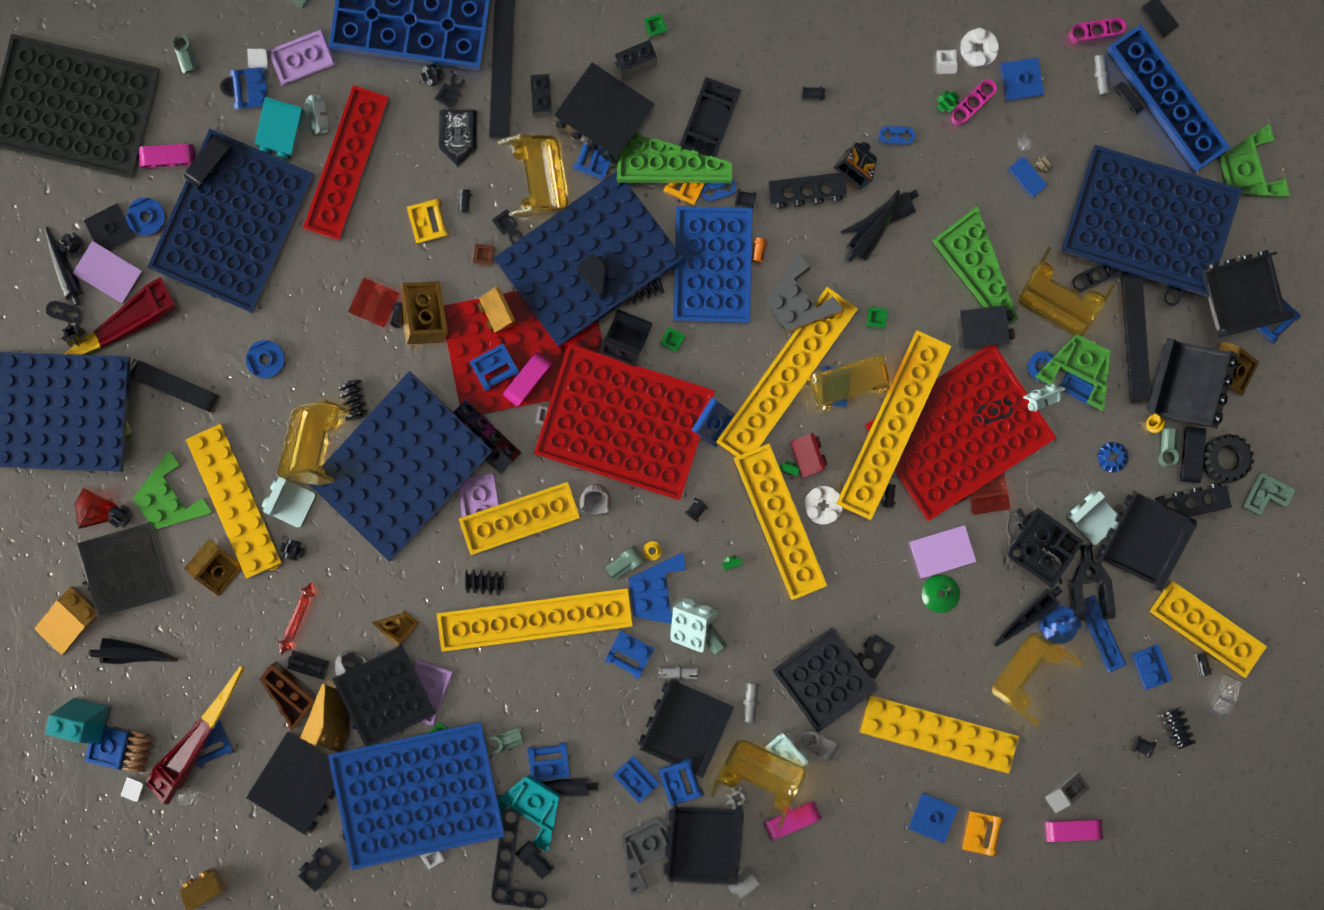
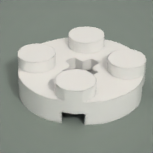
(979, 58)
(814, 511)

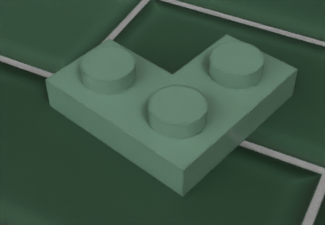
(1265, 489)

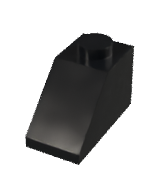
(594, 274)

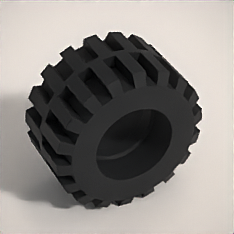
(1243, 453)

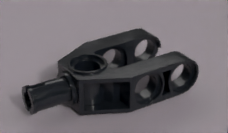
(1099, 576)

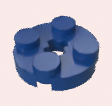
(144, 227)
(255, 354)
(1063, 614)
(1059, 629)

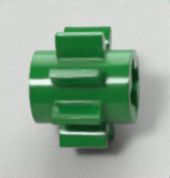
(948, 101)

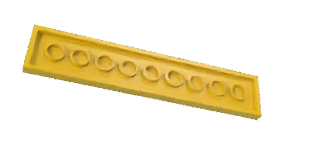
(784, 379)
(893, 425)
(534, 620)

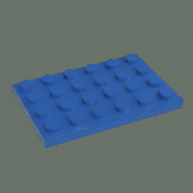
(716, 267)

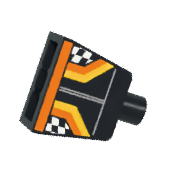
(857, 164)

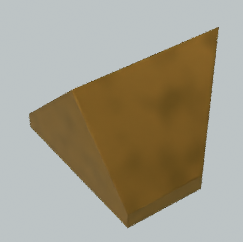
(397, 627)

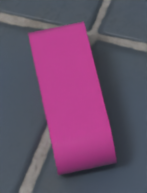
(1106, 27)
(967, 109)
(166, 155)
(527, 379)
(796, 819)
(1074, 830)

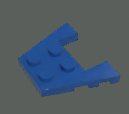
(650, 590)

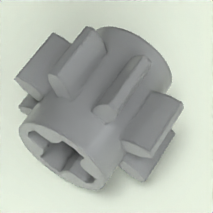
(735, 793)

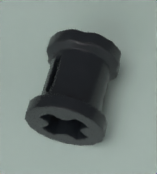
(745, 198)
(696, 509)
(1143, 746)

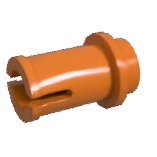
(759, 249)

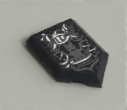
(457, 133)

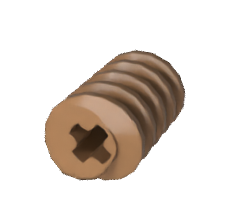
(138, 752)

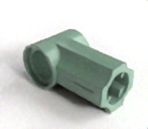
(185, 55)
(1169, 445)
(627, 561)
(714, 640)
(506, 740)

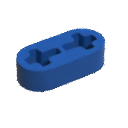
(897, 130)
(720, 194)

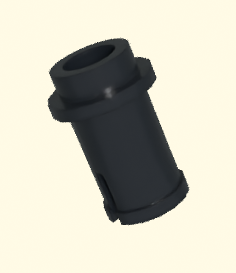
(813, 93)
(464, 201)
(397, 318)
(888, 496)
(1203, 664)

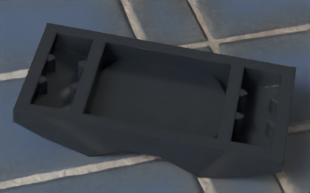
(710, 117)

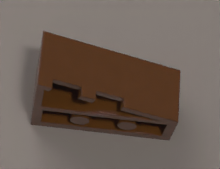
(288, 693)

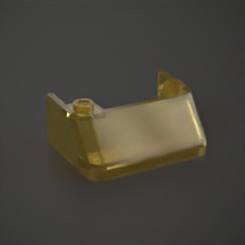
(543, 174)
(1059, 303)
(848, 381)
(305, 441)
(1020, 669)
(765, 771)

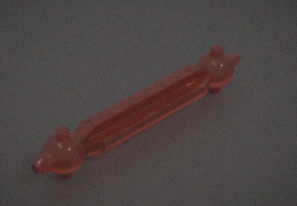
(296, 618)

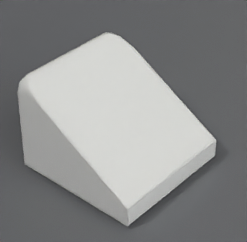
(258, 58)
(947, 61)
(133, 789)
(433, 859)

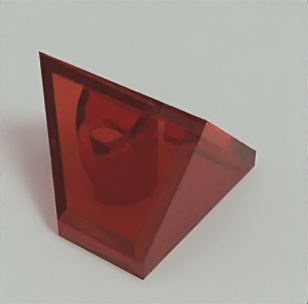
(91, 509)

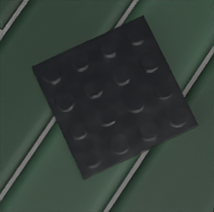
(124, 569)
(826, 679)
(383, 695)

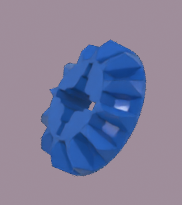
(1038, 358)
(1109, 465)

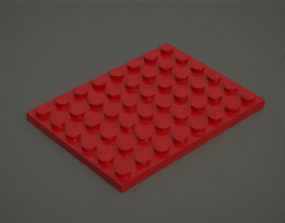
(470, 338)
(623, 422)
(954, 451)

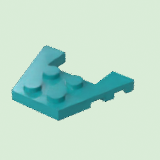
(536, 803)

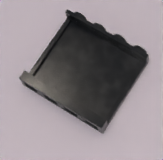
(602, 112)
(1244, 294)
(1192, 383)
(1147, 539)
(685, 726)
(295, 784)
(704, 845)

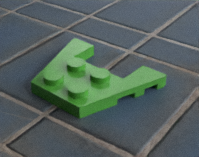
(1243, 168)
(1085, 361)
(160, 502)

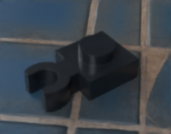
(448, 93)
(507, 224)

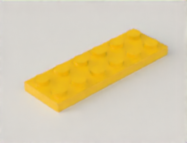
(519, 518)
(1208, 629)

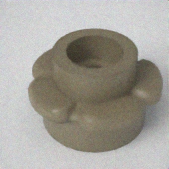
(1044, 163)

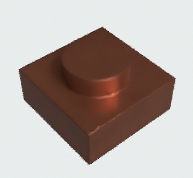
(483, 254)

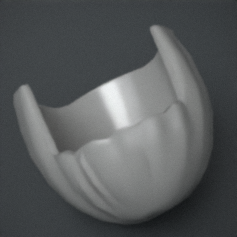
(595, 499)
(348, 660)

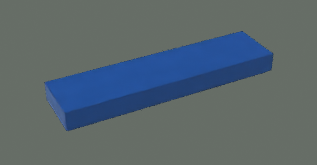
(1103, 636)

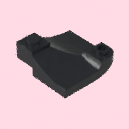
(1044, 548)

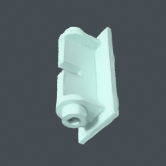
(315, 106)
(1050, 393)

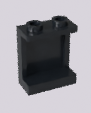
(636, 60)
(987, 327)
(626, 338)

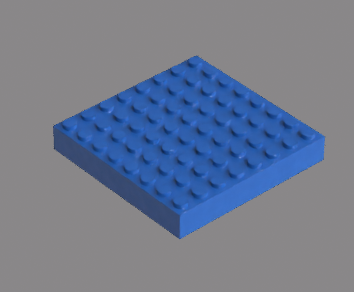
(413, 30)

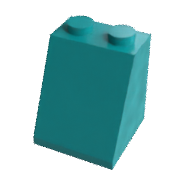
(279, 128)
(78, 721)

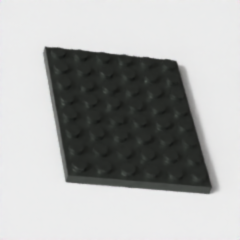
(74, 105)

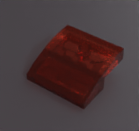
(373, 302)
(990, 497)

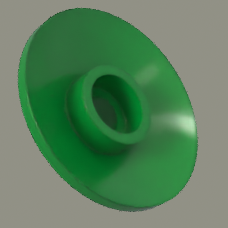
(931, 589)

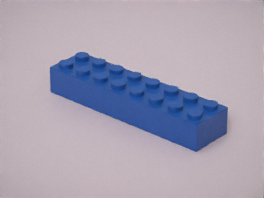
(1168, 98)

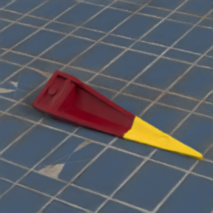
(140, 311)
(176, 766)

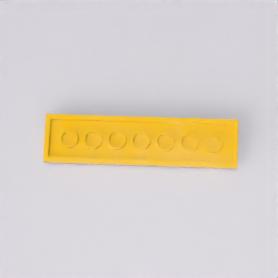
(233, 501)
(780, 521)
(939, 734)

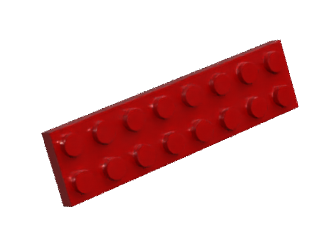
(346, 162)

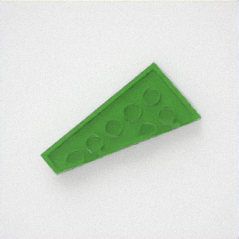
(662, 162)
(974, 260)

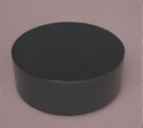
(227, 87)

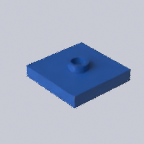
(1022, 79)
(713, 422)
(110, 750)
(933, 818)

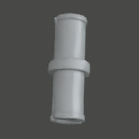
(1102, 74)
(678, 673)
(750, 702)

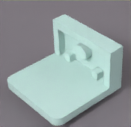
(288, 502)
(1093, 517)
(691, 624)
(783, 746)

